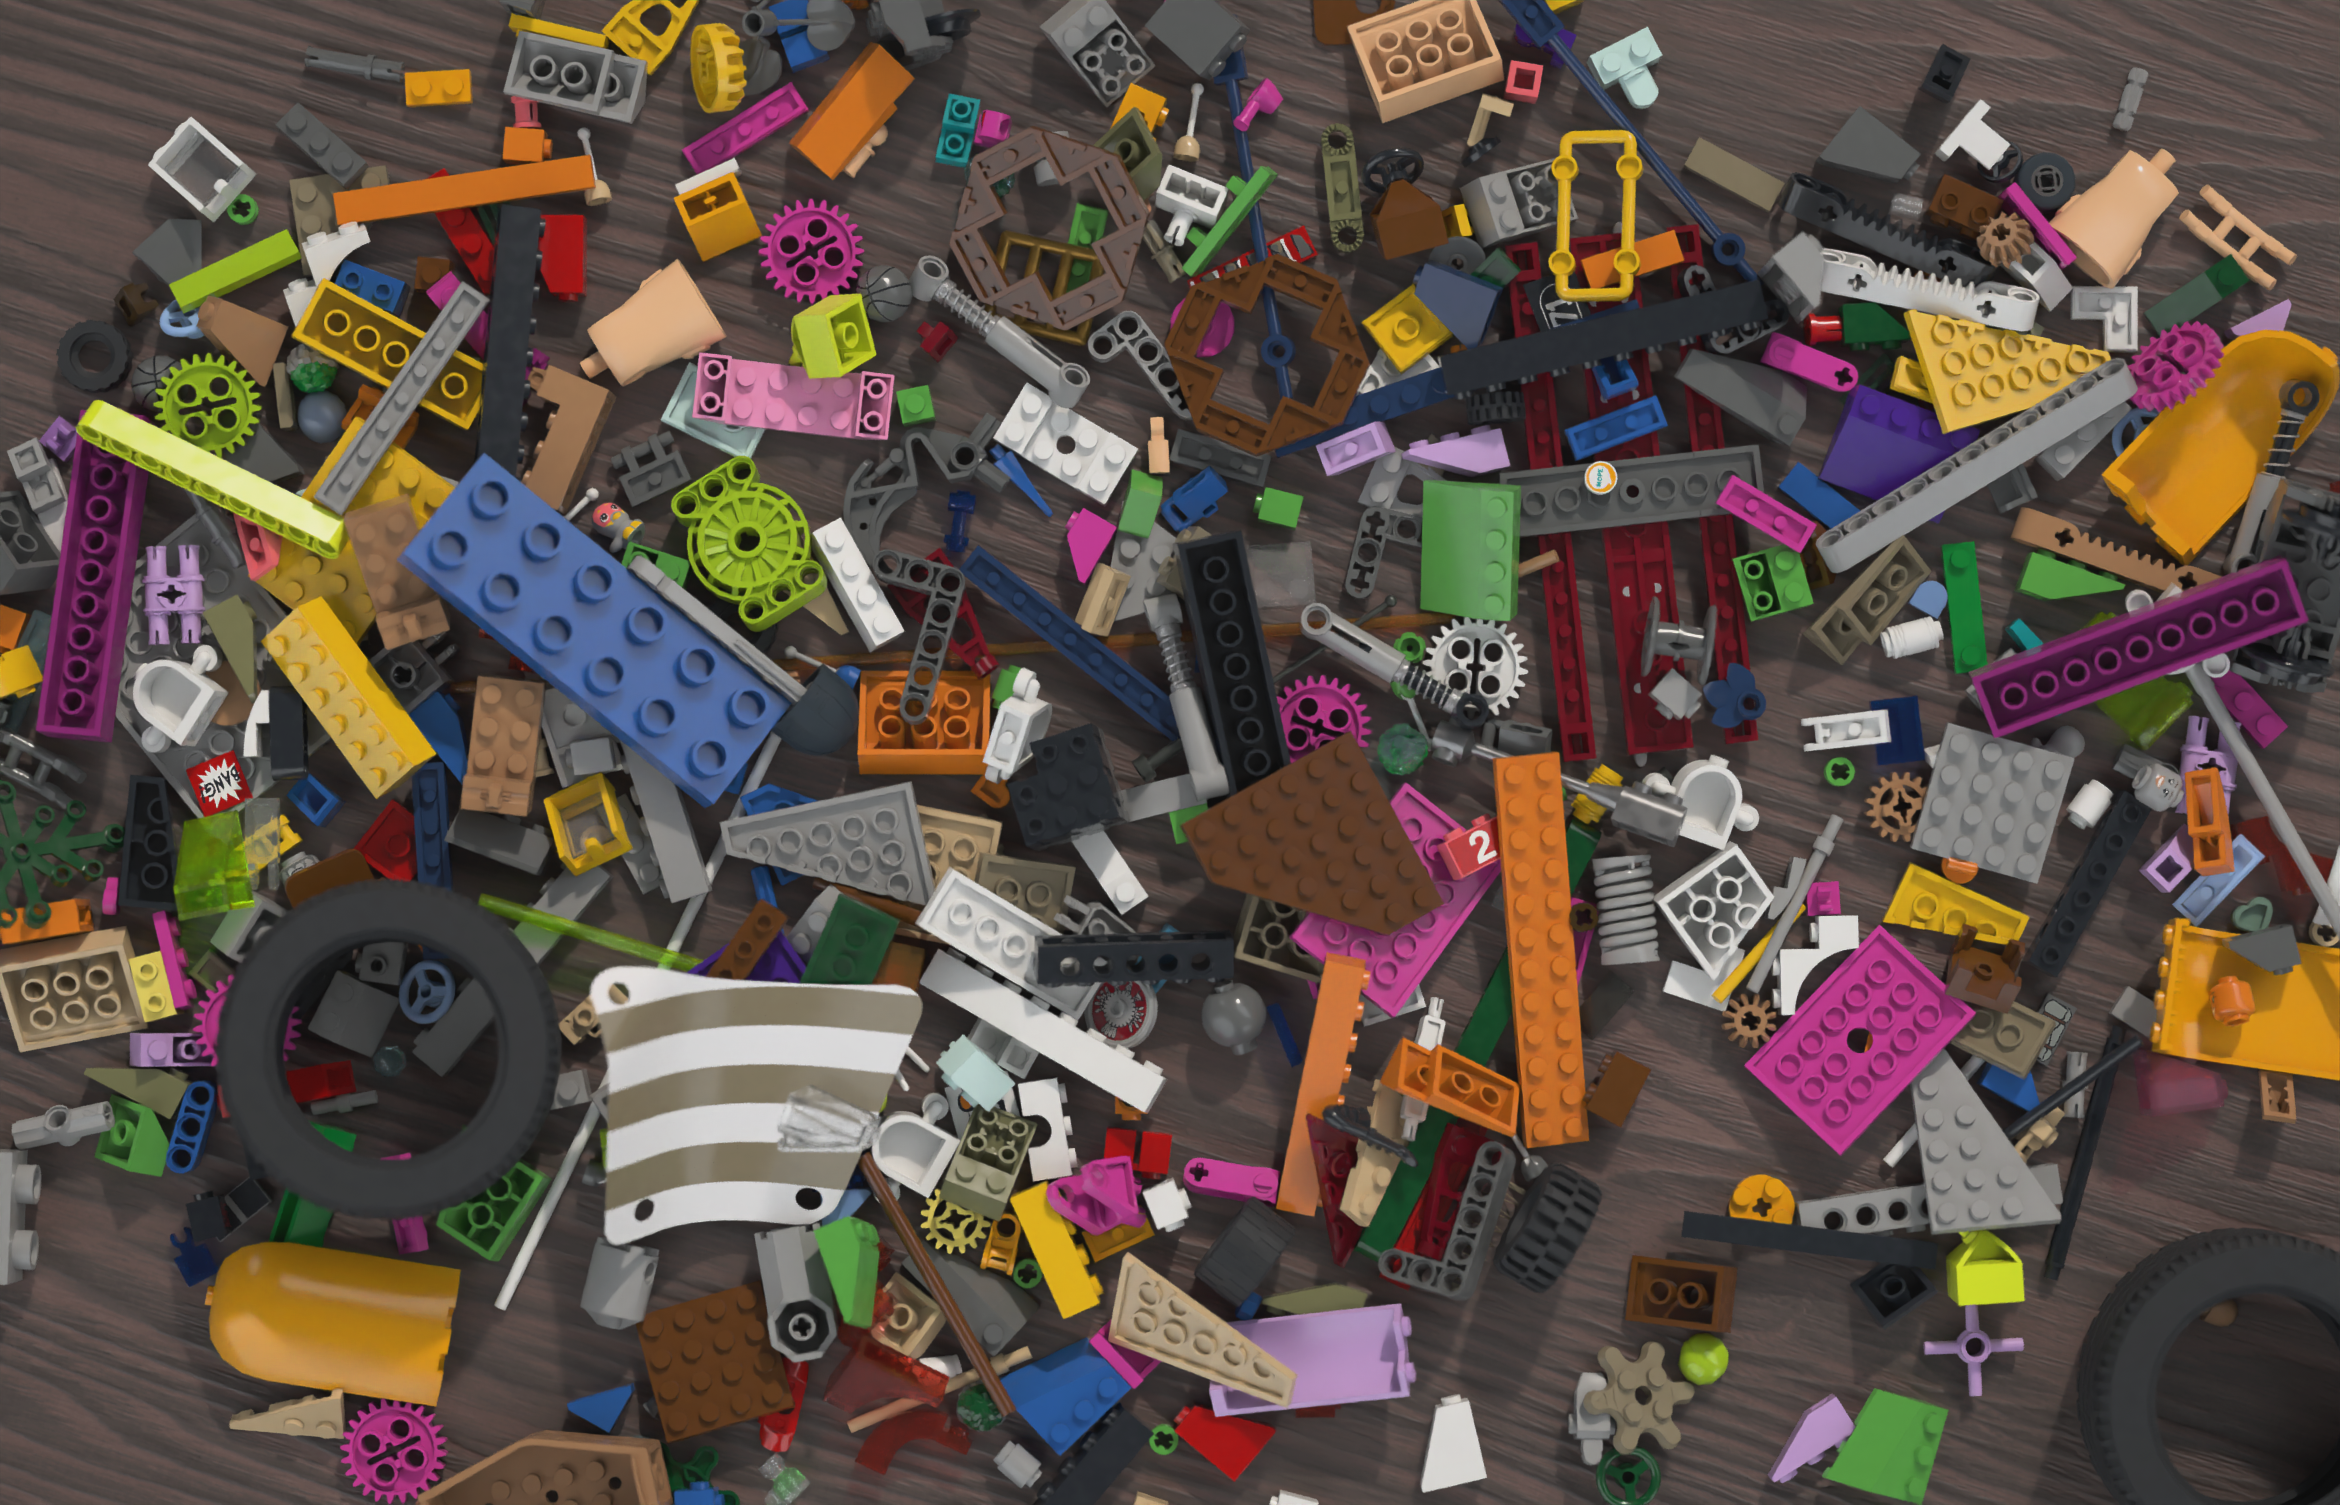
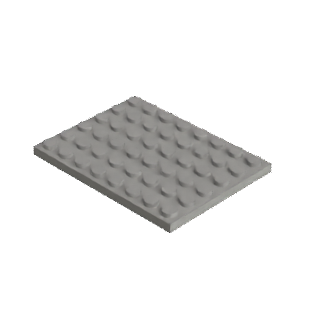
(220, 584)

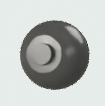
(1234, 1016)

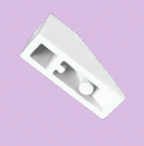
(1110, 870)

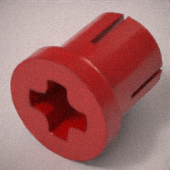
(1821, 329)

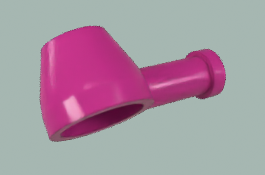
(1263, 98)

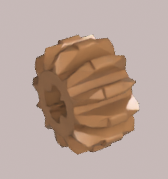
(2005, 240)
(1753, 1010)

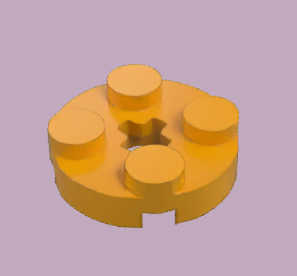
(1766, 1187)

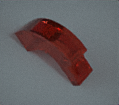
(907, 1426)

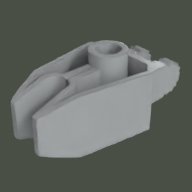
(1093, 920)
(1588, 1427)

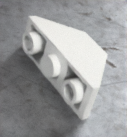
(2041, 275)

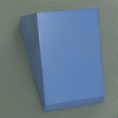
(848, 1204)

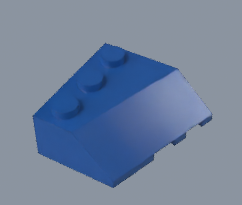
(1065, 1392)

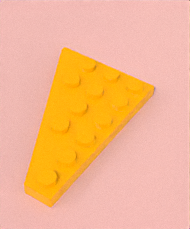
(1991, 372)

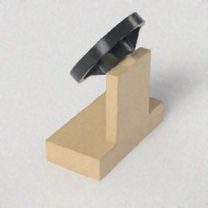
(1476, 142)

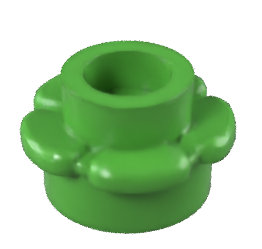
(1417, 643)

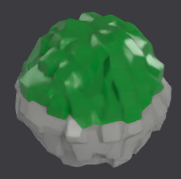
(311, 369)

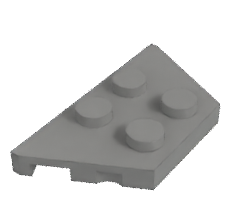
(1141, 561)

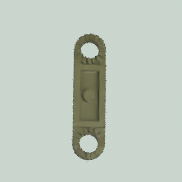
(1342, 188)

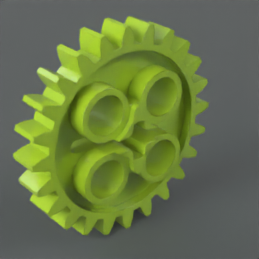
(200, 376)

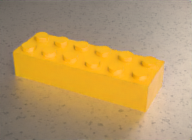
(379, 347)
(348, 697)

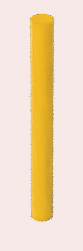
(1747, 964)

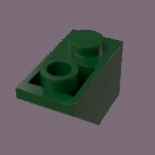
(1870, 325)

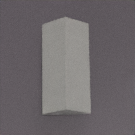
(577, 77)

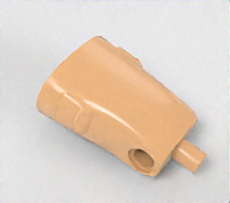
(2116, 215)
(654, 327)

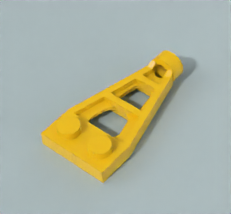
(637, 41)

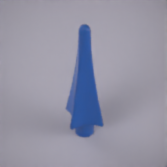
(1009, 465)

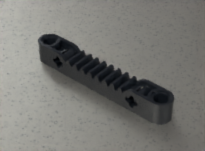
(1809, 198)

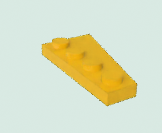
(1940, 905)

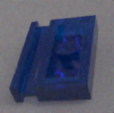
(1905, 731)

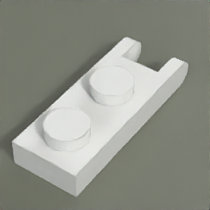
(1849, 730)

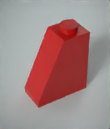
(565, 256)
(1224, 1440)

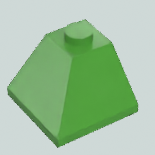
(135, 1141)

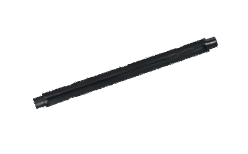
(2083, 1161)

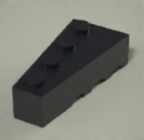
(149, 846)

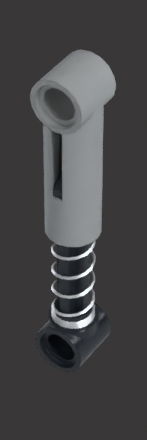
(2247, 541)

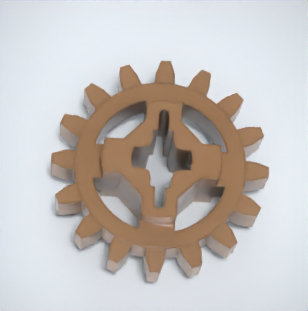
(1896, 791)

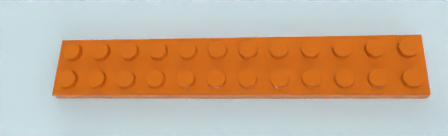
(1540, 949)

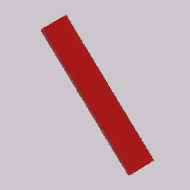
(1410, 1235)

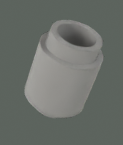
(1018, 1464)

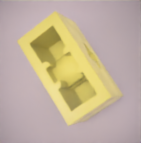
(153, 987)

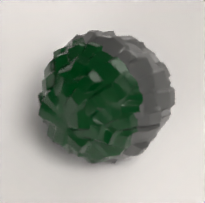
(977, 1408)

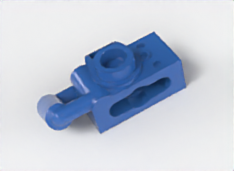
(1195, 499)

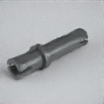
(355, 64)

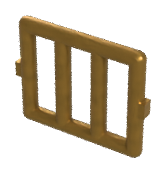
(1068, 252)

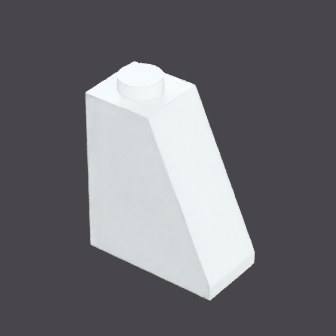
(1452, 1447)

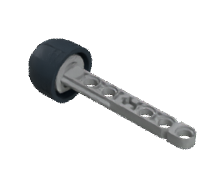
(821, 709)

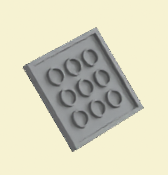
(1992, 802)

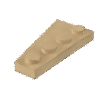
(1374, 1167)

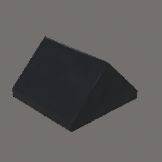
(1892, 1292)

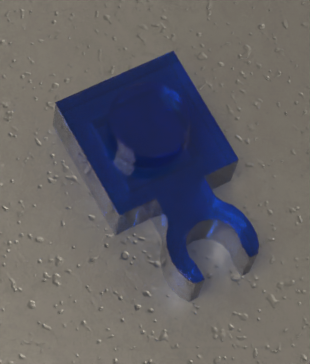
(195, 1262)

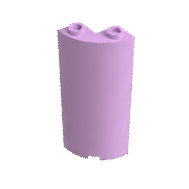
(1335, 1357)

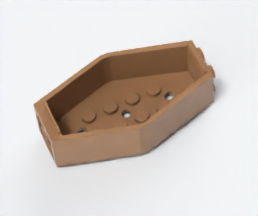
(562, 1461)

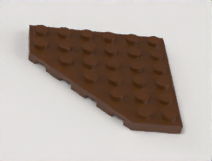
(1318, 843)

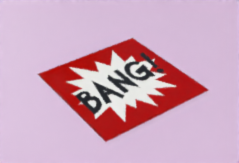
(219, 783)

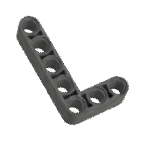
(930, 629)
(1462, 1233)

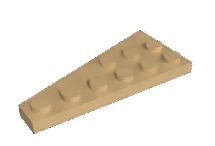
(1174, 1328)

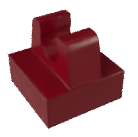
(936, 340)

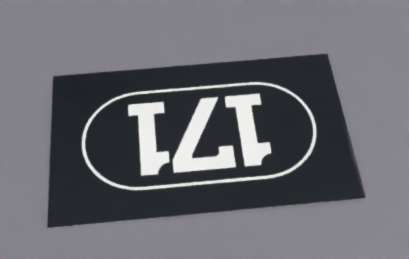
(1549, 308)

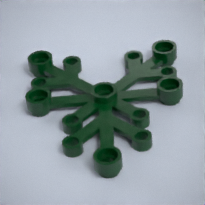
(57, 846)

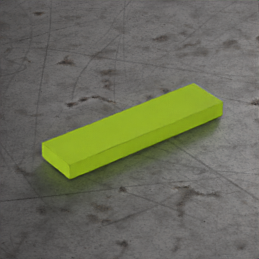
(235, 271)

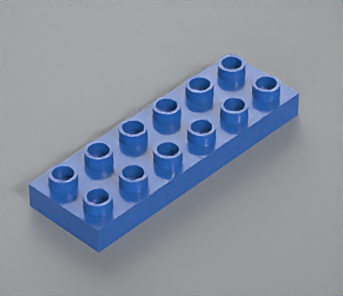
(594, 631)

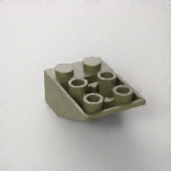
(988, 1161)

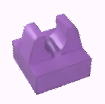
(60, 439)

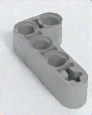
(1133, 344)

